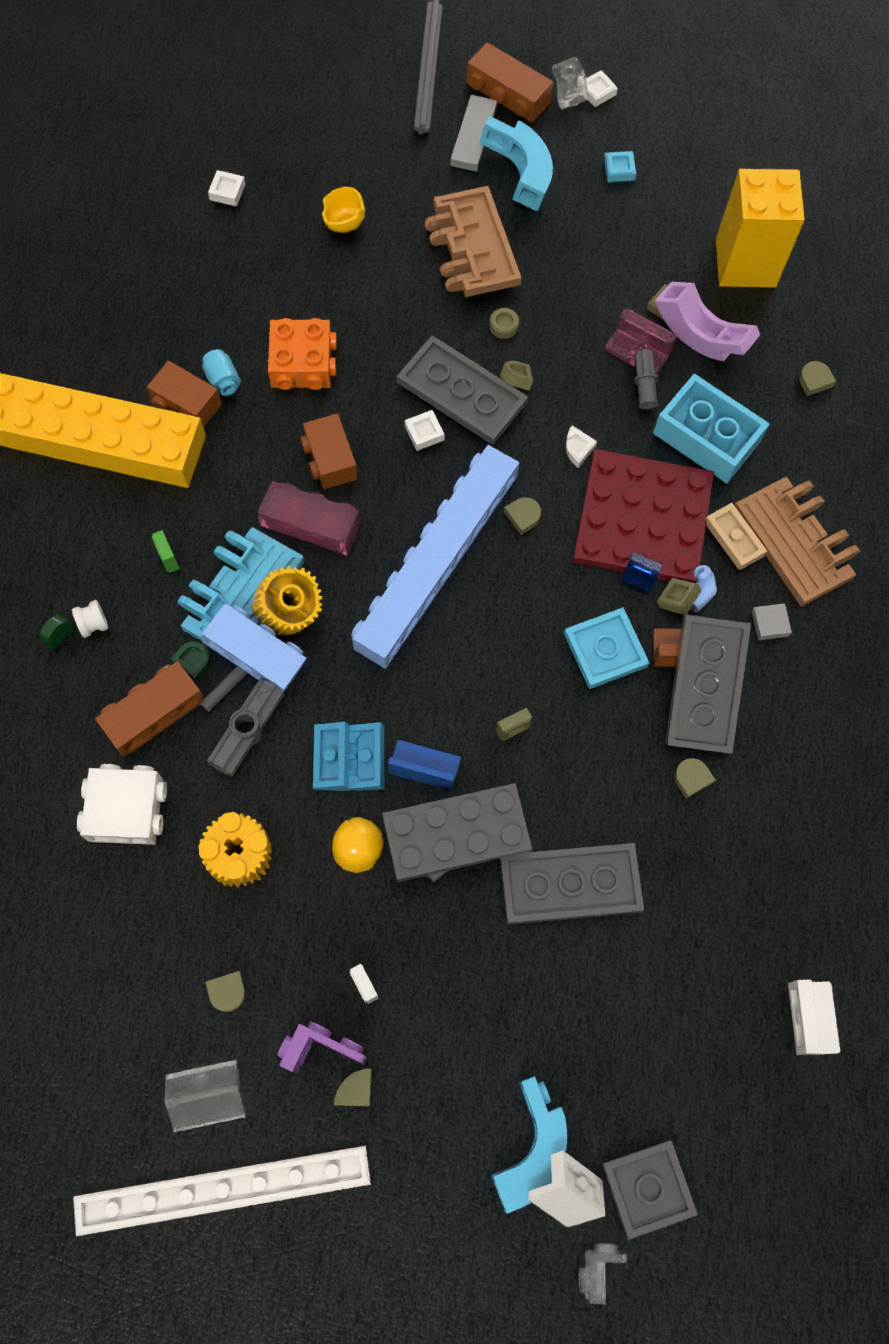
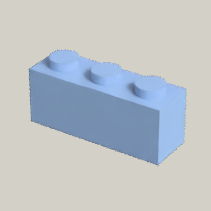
(253, 647)

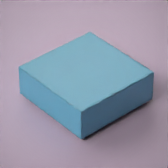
(620, 166)

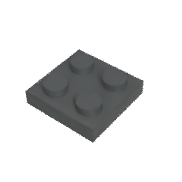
(649, 1189)

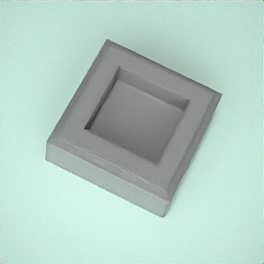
(771, 621)

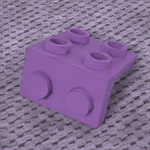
(295, 1048)

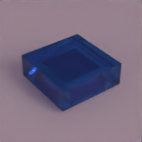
(641, 572)

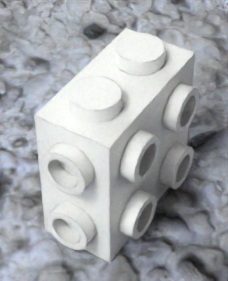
(122, 805)

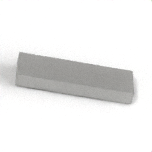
(467, 149)

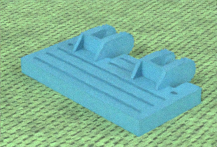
(237, 588)

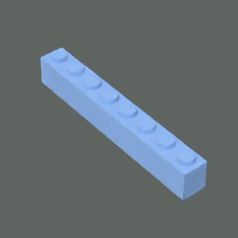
(435, 556)

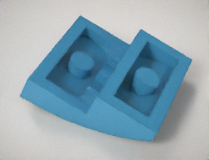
(348, 756)

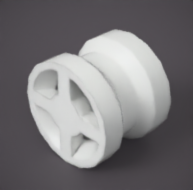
(90, 619)

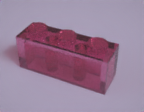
(309, 517)

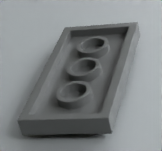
(462, 389)
(708, 684)
(456, 832)
(571, 883)

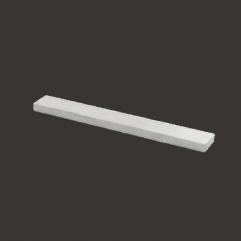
(221, 1190)

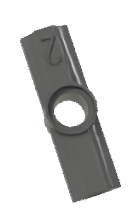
(234, 744)

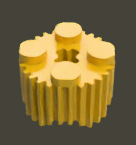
(271, 607)
(222, 837)

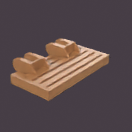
(475, 233)
(797, 546)

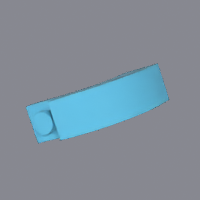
(527, 153)
(535, 1168)

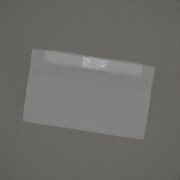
(204, 1096)

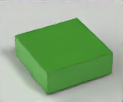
(165, 551)

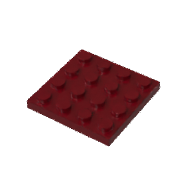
(643, 510)

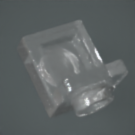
(571, 82)
(593, 1276)

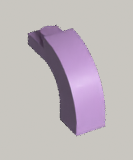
(698, 327)

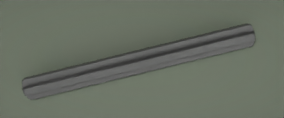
(428, 67)

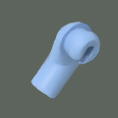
(708, 586)

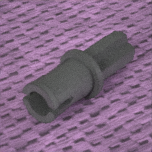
(646, 379)

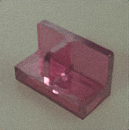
(637, 334)

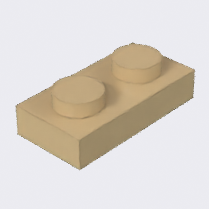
(735, 536)

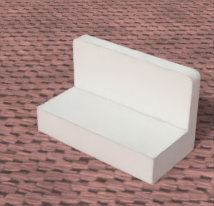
(813, 1017)
(574, 1192)

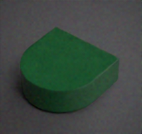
(55, 631)
(193, 658)

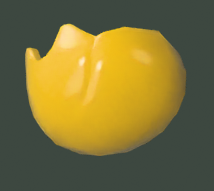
(343, 210)
(357, 845)

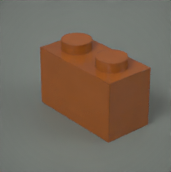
(183, 393)
(329, 450)

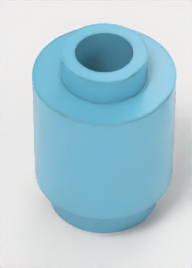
(221, 372)

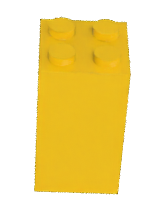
(759, 227)

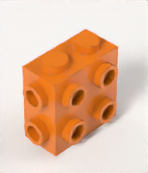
(301, 354)

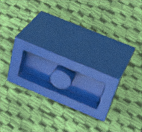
(424, 765)

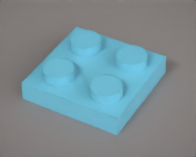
(606, 648)

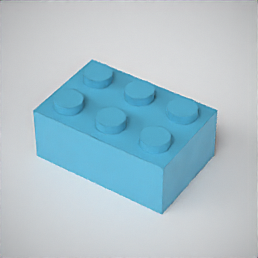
(710, 428)

